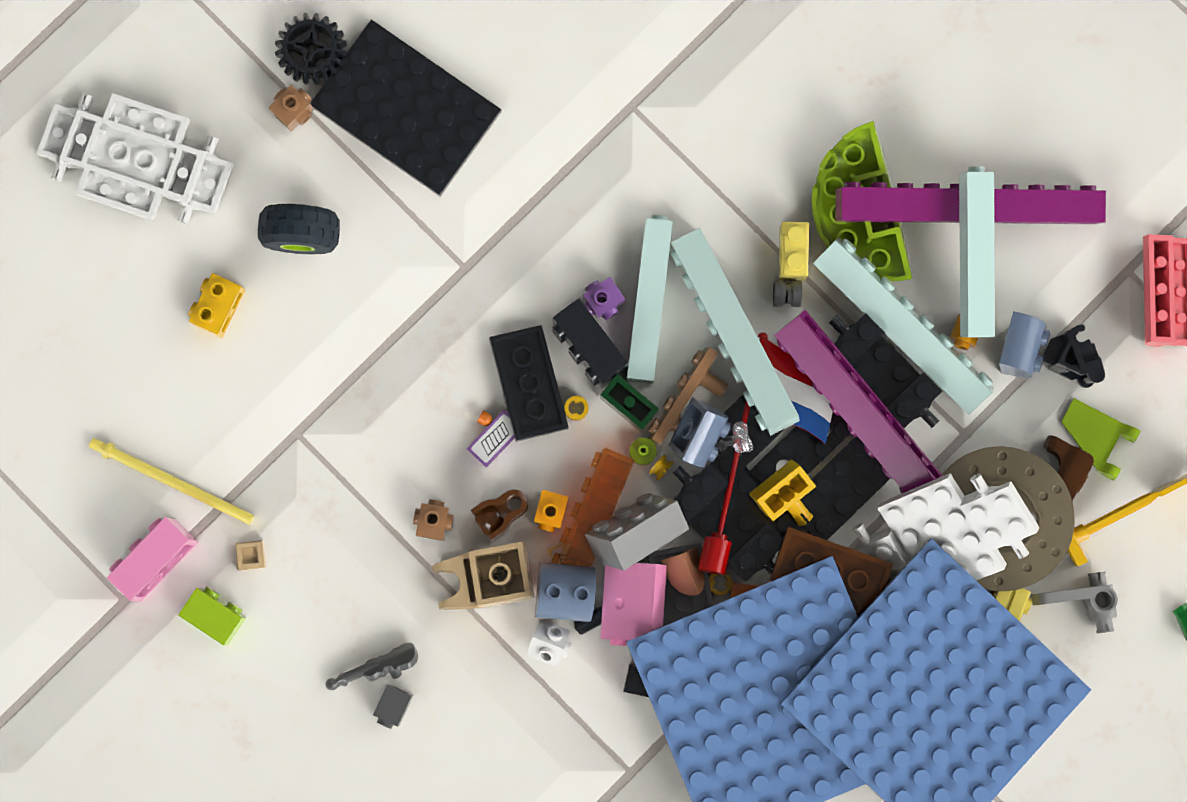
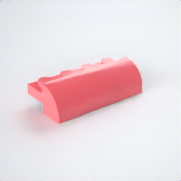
(1165, 290)

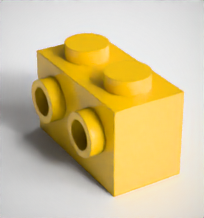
(216, 305)

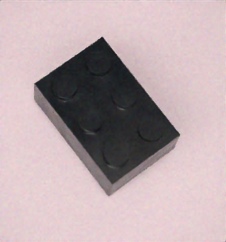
(589, 344)

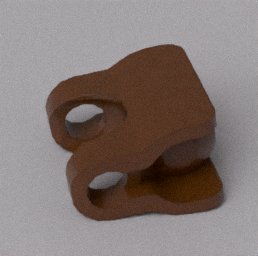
(1073, 463)
(495, 516)

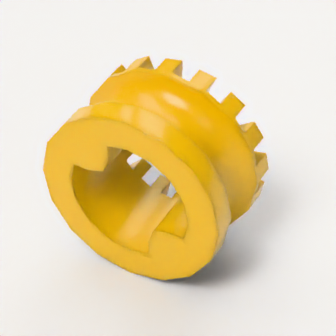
(577, 399)
(660, 467)
(728, 584)

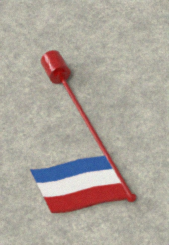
(814, 418)

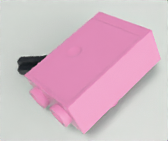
(630, 603)

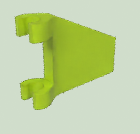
(1097, 434)

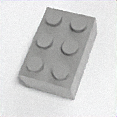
(636, 531)

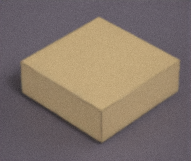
(250, 555)

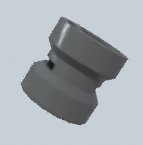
(787, 293)

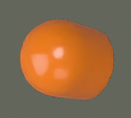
(485, 418)

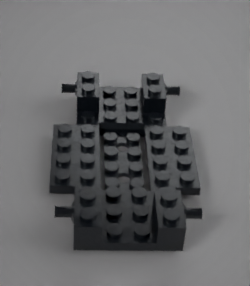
(840, 485)

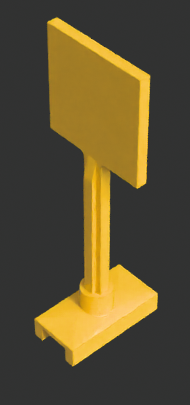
(1082, 532)

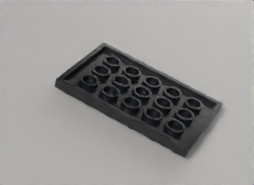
(405, 108)

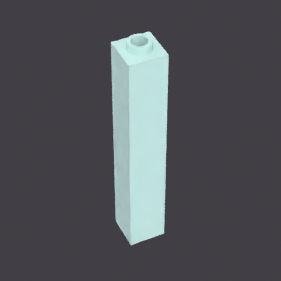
(977, 253)
(649, 299)

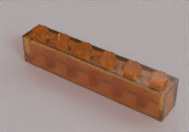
(597, 504)

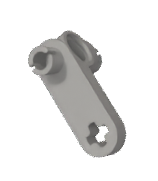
(1102, 615)

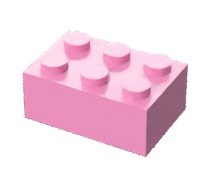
(151, 558)

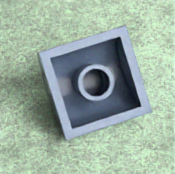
(1023, 345)
(699, 432)
(565, 592)

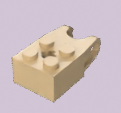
(478, 577)

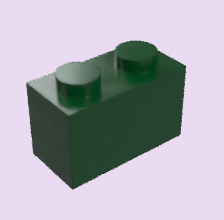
(629, 403)

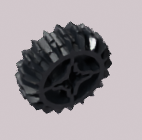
(322, 51)

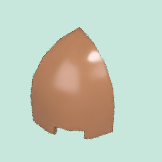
(684, 573)

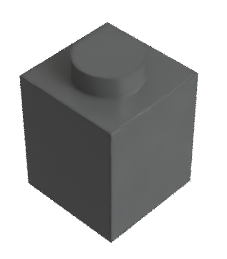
(392, 706)

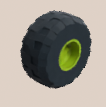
(298, 229)

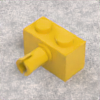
(783, 493)

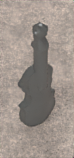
(394, 662)

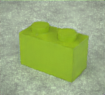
(212, 616)

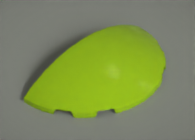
(859, 159)

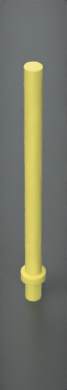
(109, 451)

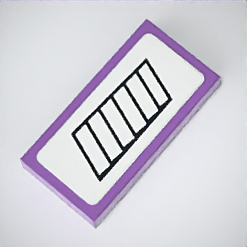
(493, 440)

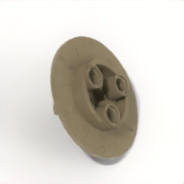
(1046, 500)

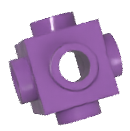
(606, 290)

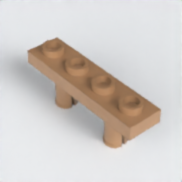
(687, 385)

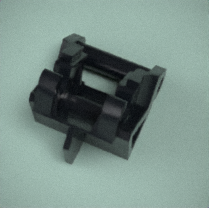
(1074, 358)

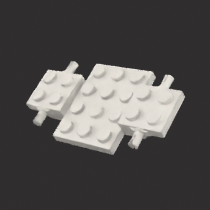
(134, 157)
(963, 526)

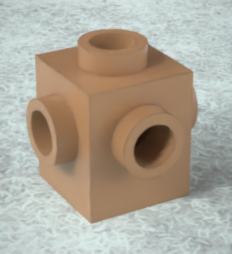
(292, 107)
(433, 531)

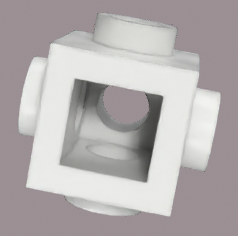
(549, 643)

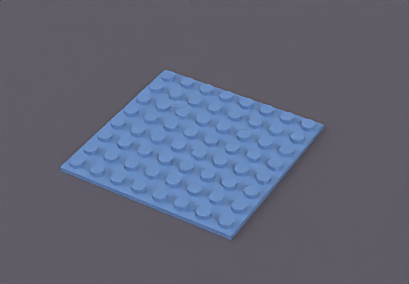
(722, 683)
(936, 689)

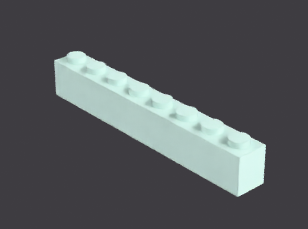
(904, 326)
(734, 331)

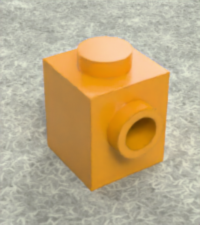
(550, 511)

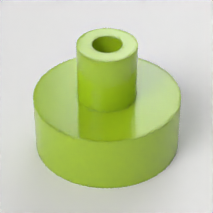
(639, 457)

